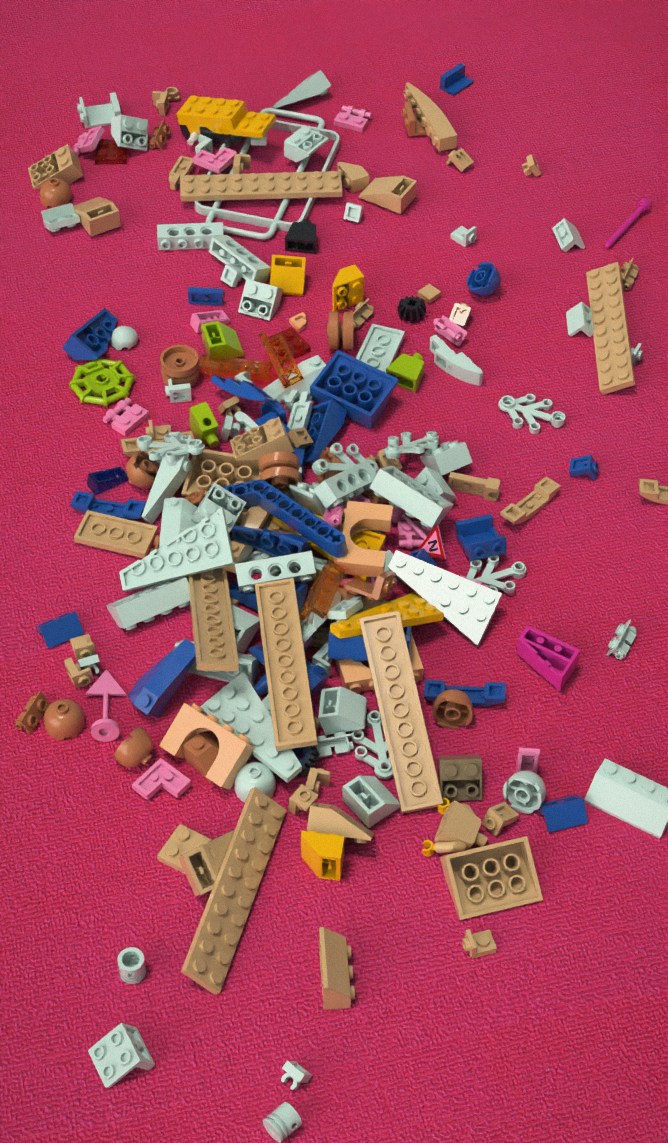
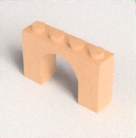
(357, 518)
(358, 677)
(233, 749)

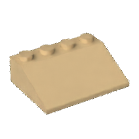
(218, 468)
(491, 878)

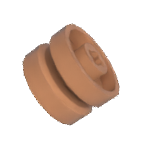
(340, 330)
(180, 365)
(279, 469)

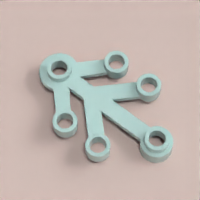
(512, 405)
(171, 444)
(394, 451)
(347, 462)
(517, 571)
(378, 747)

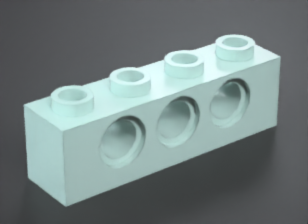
(187, 235)
(233, 253)
(346, 484)
(282, 563)

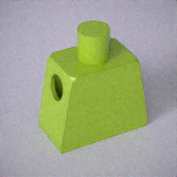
(408, 371)
(204, 424)

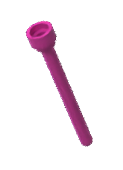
(642, 207)

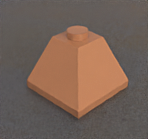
(202, 752)

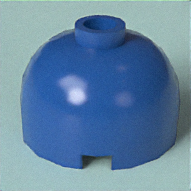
(484, 279)

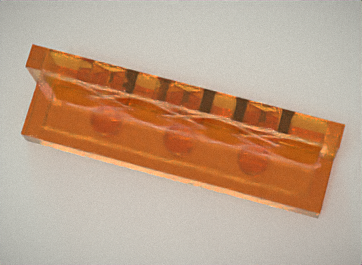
(279, 362)
(233, 366)
(323, 590)

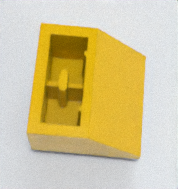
(288, 274)
(347, 288)
(323, 854)

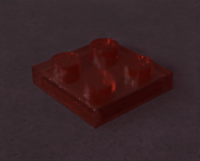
(109, 153)
(295, 342)

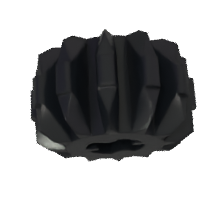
(411, 309)

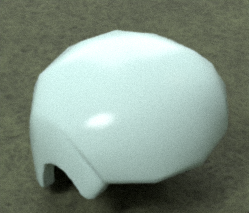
(124, 337)

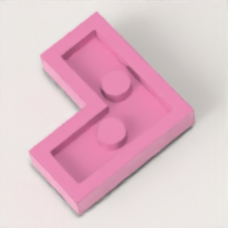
(217, 162)
(158, 776)

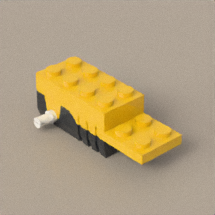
(221, 120)

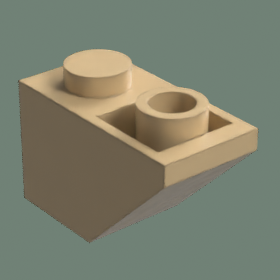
(353, 176)

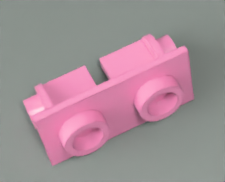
(450, 330)
(334, 516)

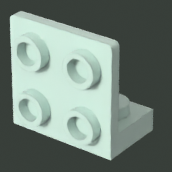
(119, 1054)

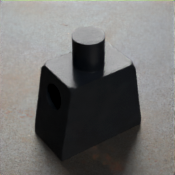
(301, 237)

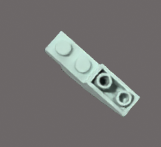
(455, 364)

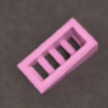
(207, 317)
(527, 759)

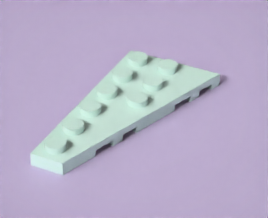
(188, 553)
(461, 600)
(244, 711)

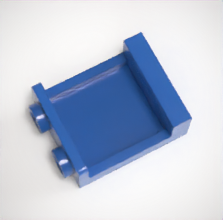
(479, 537)

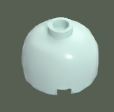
(254, 775)
(525, 791)

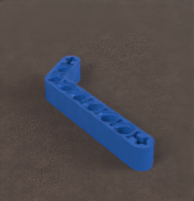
(292, 514)

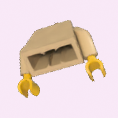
(456, 830)

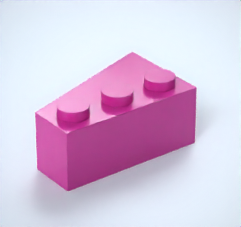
(548, 656)

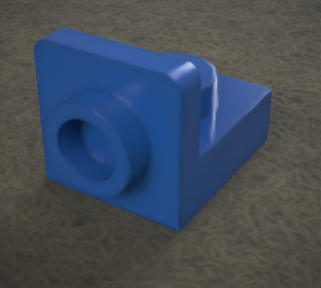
(276, 408)
(583, 466)

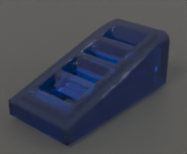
(106, 479)

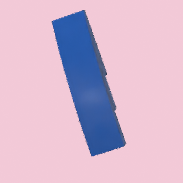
(243, 389)

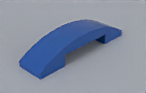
(86, 501)
(491, 694)

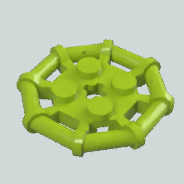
(111, 379)

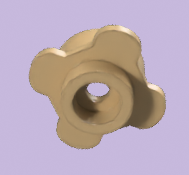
(172, 93)

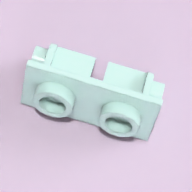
(624, 634)
(339, 742)

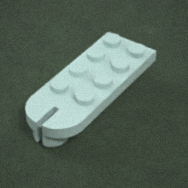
(380, 346)

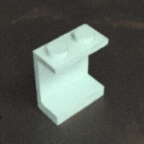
(99, 114)

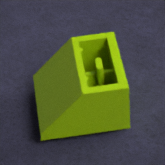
(221, 340)

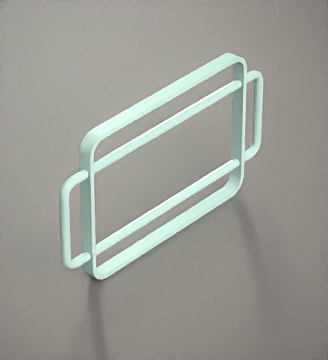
(276, 223)

